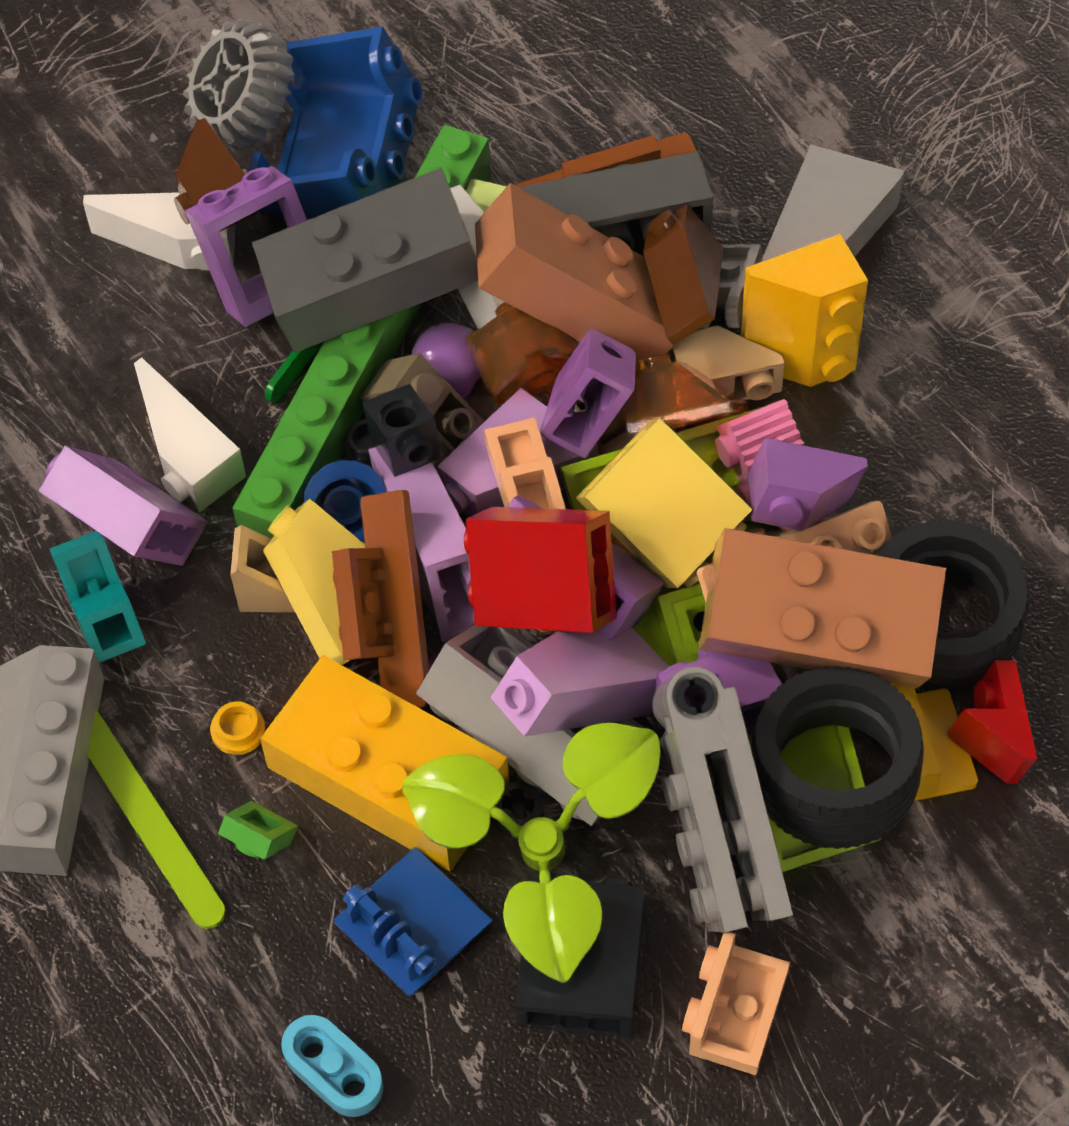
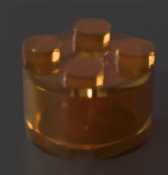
(518, 353)

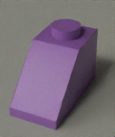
(800, 483)

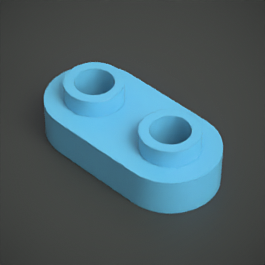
(334, 1068)

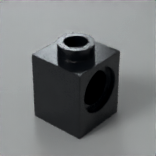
(402, 430)

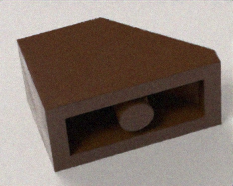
(204, 169)

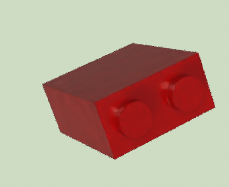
(541, 569)

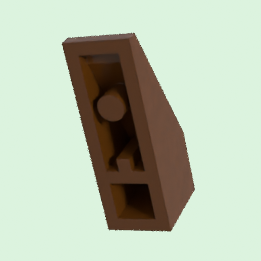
(683, 270)

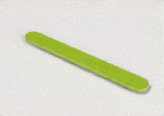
(154, 827)

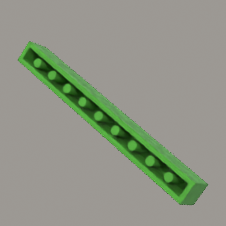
(330, 393)

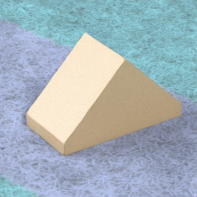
(253, 577)

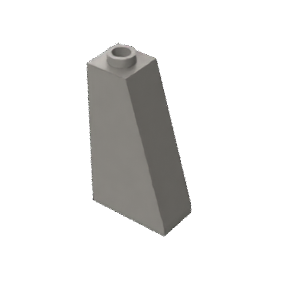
(833, 198)

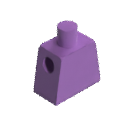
(601, 377)

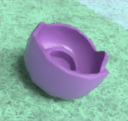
(448, 353)

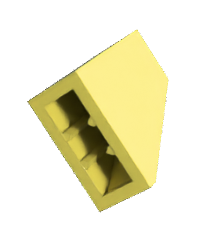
(304, 566)

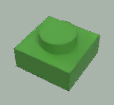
(257, 830)

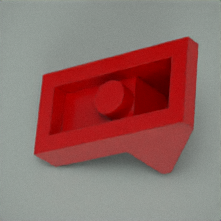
(999, 727)

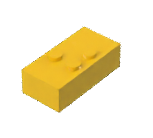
(357, 748)

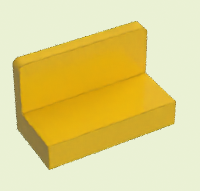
(945, 764)

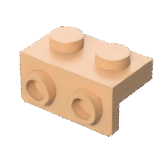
(737, 1005)

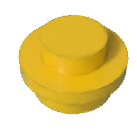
(237, 728)

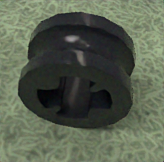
(524, 792)

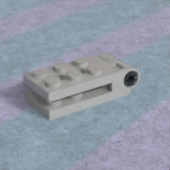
(717, 729)

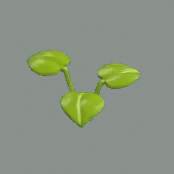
(559, 918)

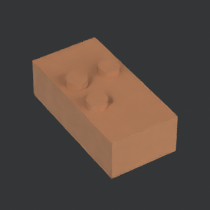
(567, 273)
(822, 607)

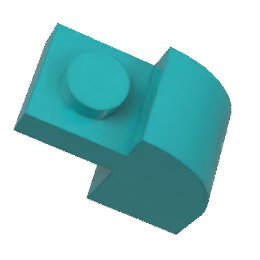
(97, 596)

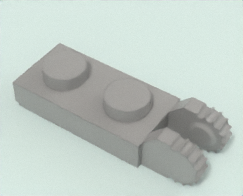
(732, 277)

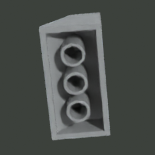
(461, 690)
(44, 748)

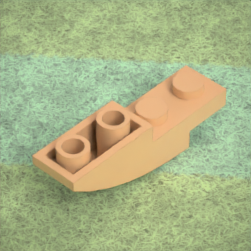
(523, 467)

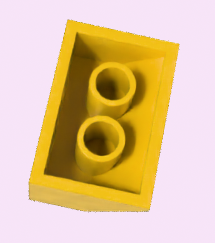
(808, 310)

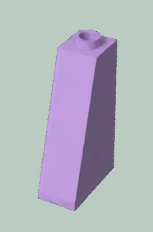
(438, 546)
(579, 682)

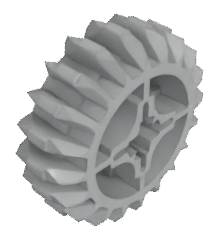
(239, 82)

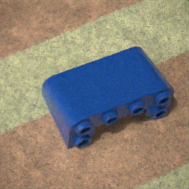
(348, 120)

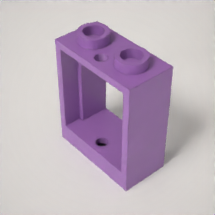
(221, 208)

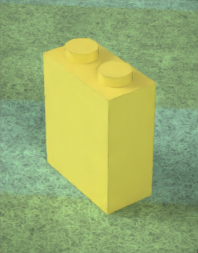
(665, 504)

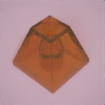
(677, 396)

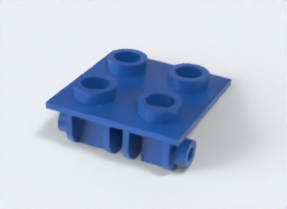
(411, 921)

